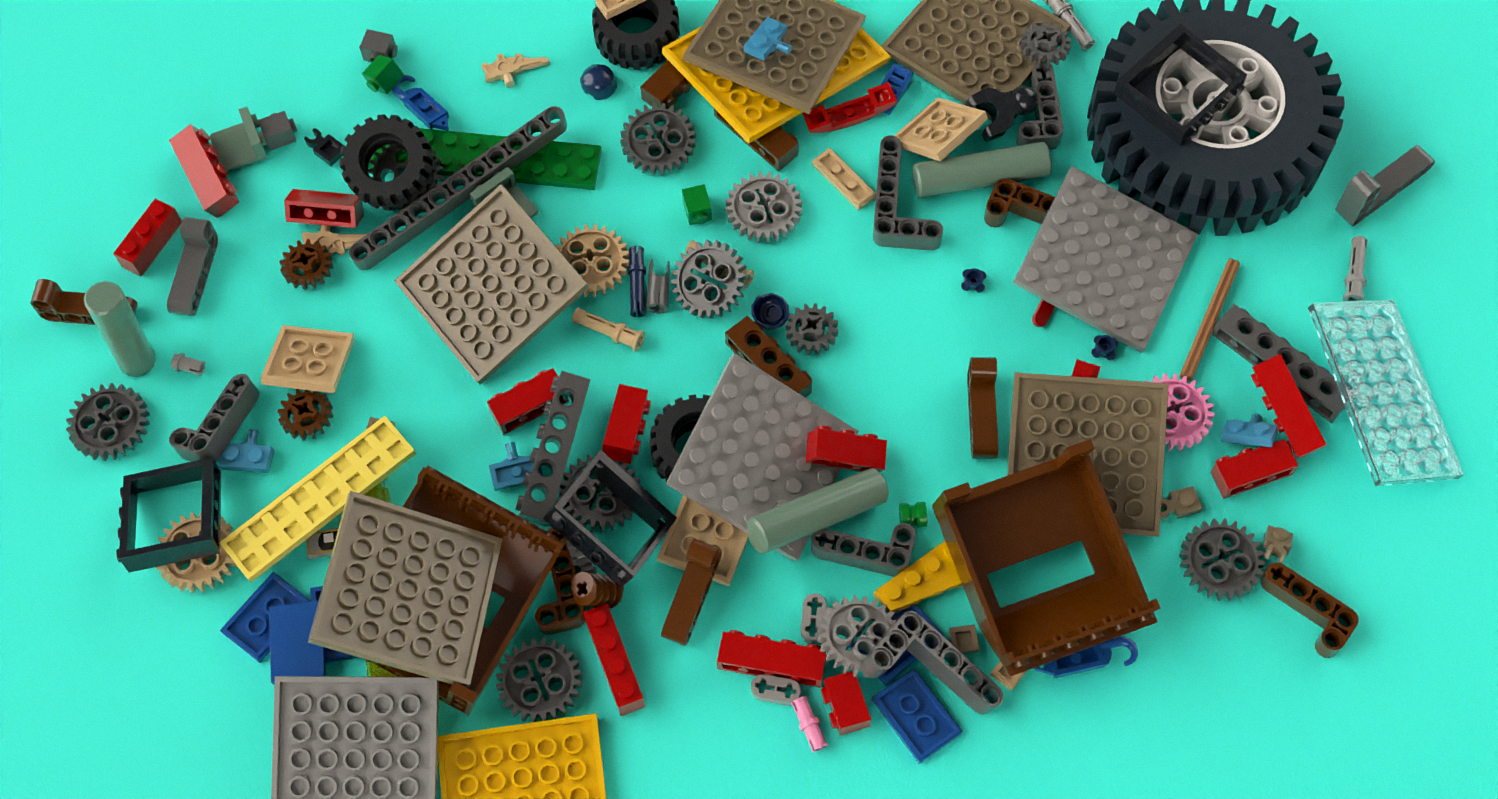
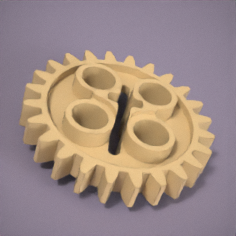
(588, 242)
(198, 572)

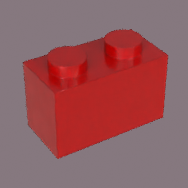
(846, 703)

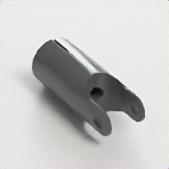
(658, 290)

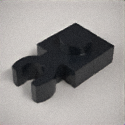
(325, 148)

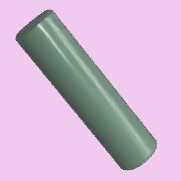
(981, 169)
(119, 328)
(817, 510)

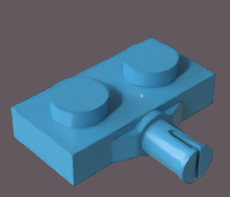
(767, 39)
(1250, 432)
(247, 455)
(511, 470)

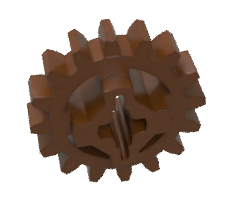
(306, 264)
(305, 422)

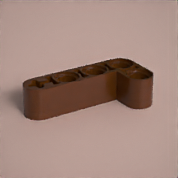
(1014, 203)
(63, 306)
(982, 407)
(692, 591)
(565, 600)
(1306, 606)

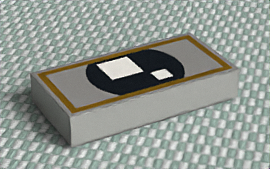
(321, 543)

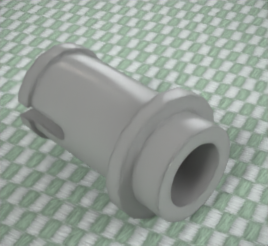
(187, 364)

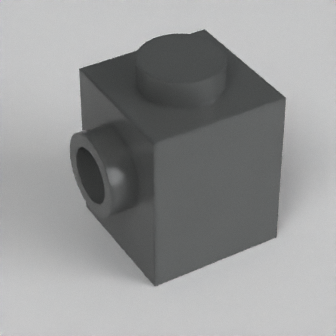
(377, 43)
(278, 130)

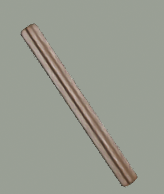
(1210, 319)

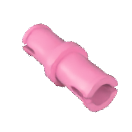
(809, 724)

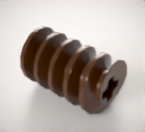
(596, 590)

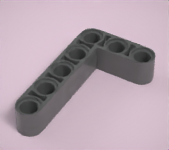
(1368, 193)
(888, 201)
(933, 659)

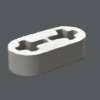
(807, 618)
(775, 683)

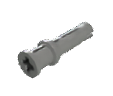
(1065, 12)
(1355, 280)

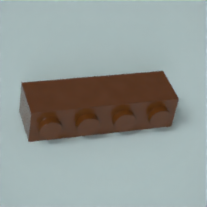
(664, 86)
(774, 147)

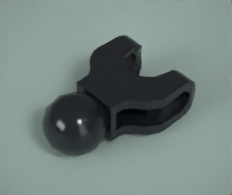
(1003, 108)

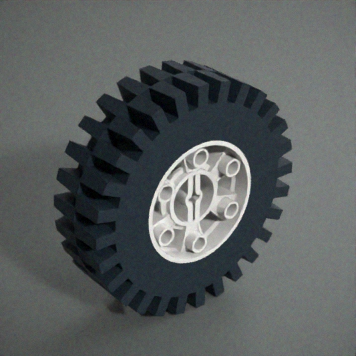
(1221, 168)

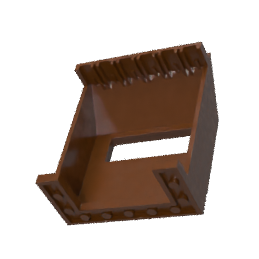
(1026, 518)
(521, 570)

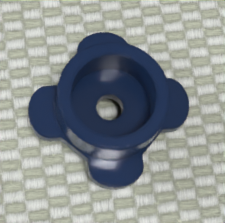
(974, 274)
(1106, 341)

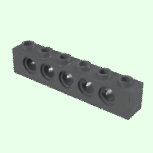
(1248, 347)
(576, 388)

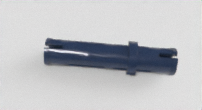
(636, 272)

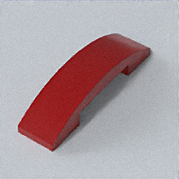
(851, 112)

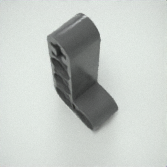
(1049, 104)
(193, 267)
(219, 424)
(862, 547)

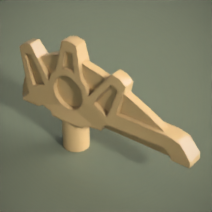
(508, 67)
(333, 241)

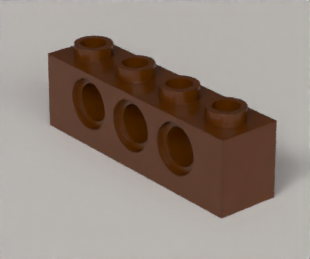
(747, 332)

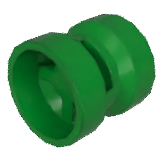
(913, 514)

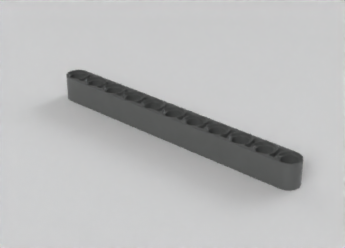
(455, 198)

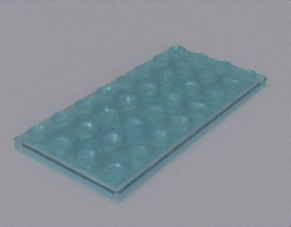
(1385, 392)

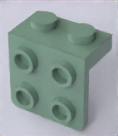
(240, 143)
(507, 179)

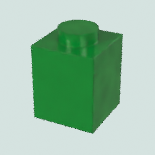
(382, 74)
(697, 204)

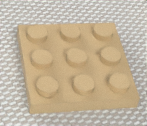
(940, 128)
(307, 359)
(701, 524)

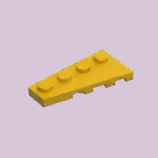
(919, 581)

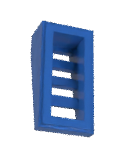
(901, 77)

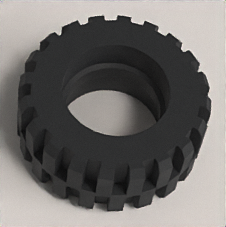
(639, 48)
(367, 141)
(668, 429)

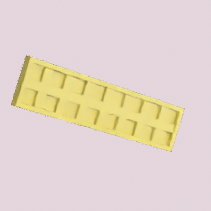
(317, 498)

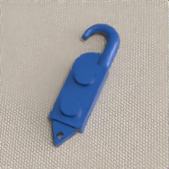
(422, 105)
(1089, 659)

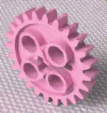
(1185, 430)

